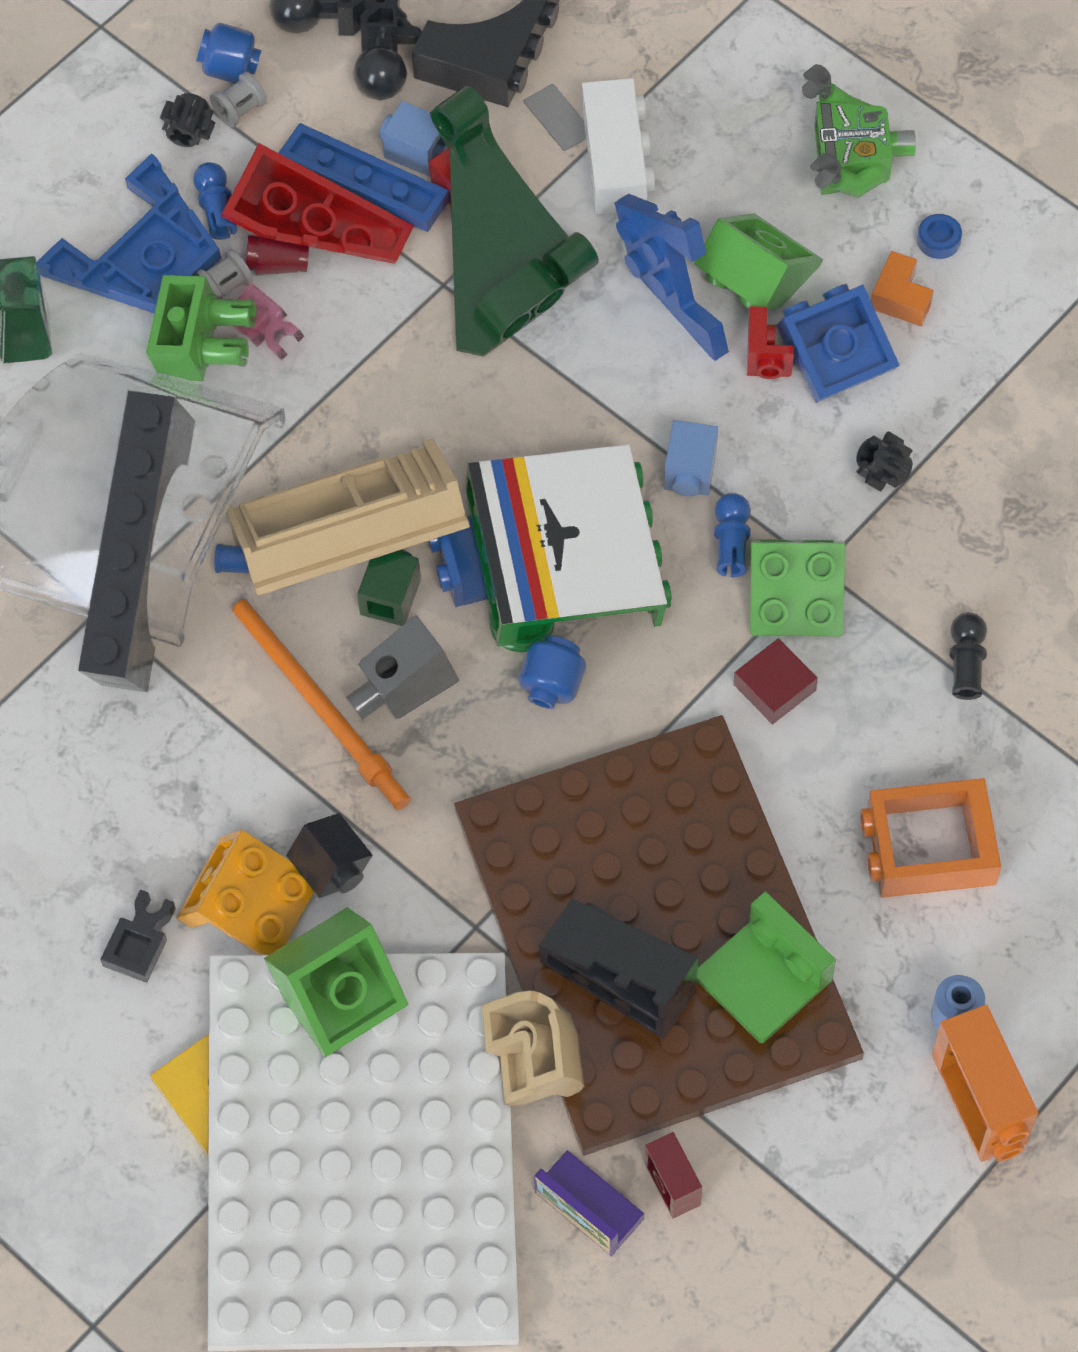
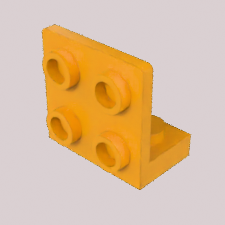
(248, 894)

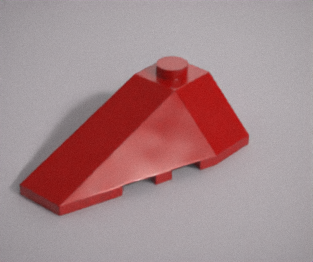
(302, 208)

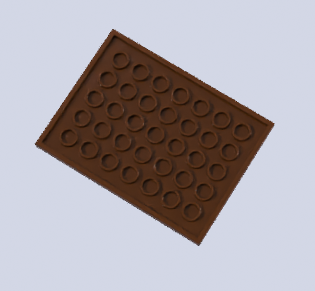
(681, 852)

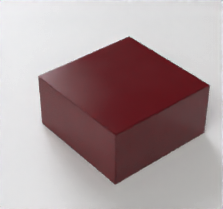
(775, 681)
(673, 1175)

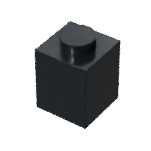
(329, 855)

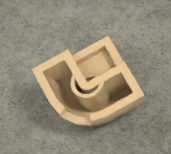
(535, 1047)

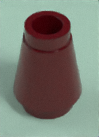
(275, 257)

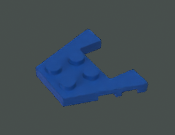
(159, 244)
(657, 256)

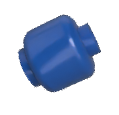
(228, 52)
(552, 672)

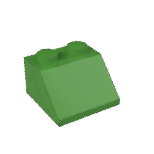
(756, 261)
(337, 980)

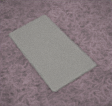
(557, 116)

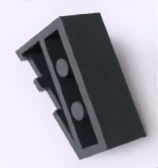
(621, 966)

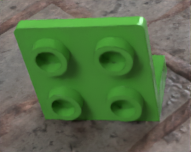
(797, 587)
(767, 970)

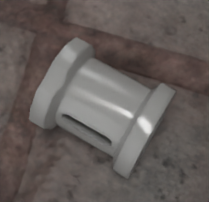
(238, 99)
(227, 274)

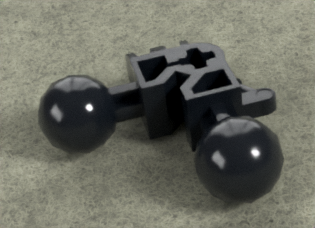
(383, 25)

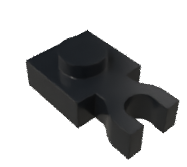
(138, 943)

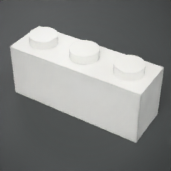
(615, 142)

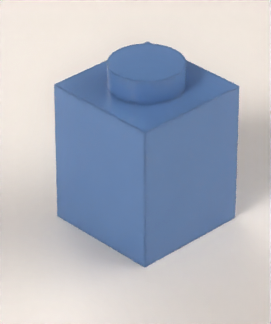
(411, 138)
(690, 458)

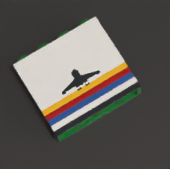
(564, 538)

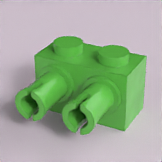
(185, 324)

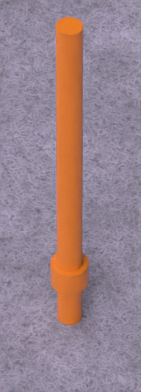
(372, 766)

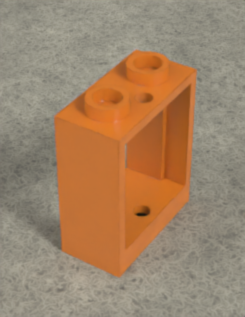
(978, 871)
(984, 1084)

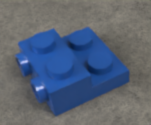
(837, 341)

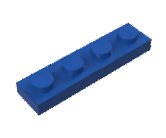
(367, 176)

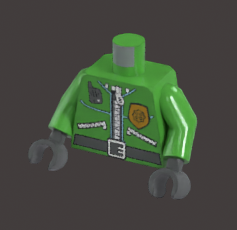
(851, 138)

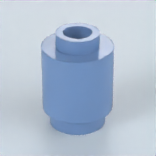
(956, 996)

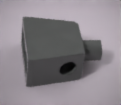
(403, 672)

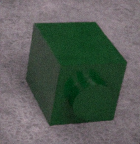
(389, 587)

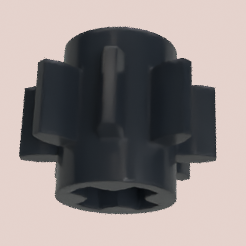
(187, 120)
(884, 461)

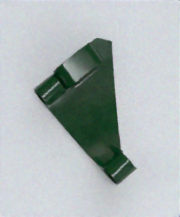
(505, 243)

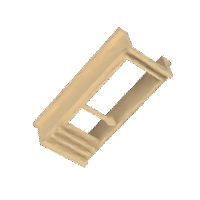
(347, 518)

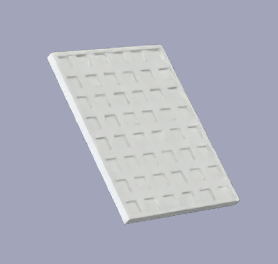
(365, 1183)

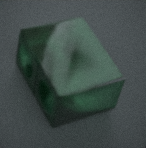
(26, 312)

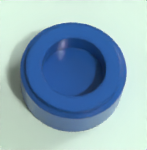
(939, 236)

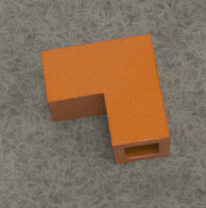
(897, 294)

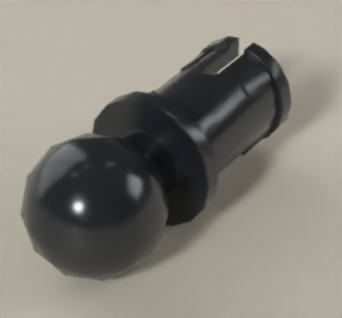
(968, 633)

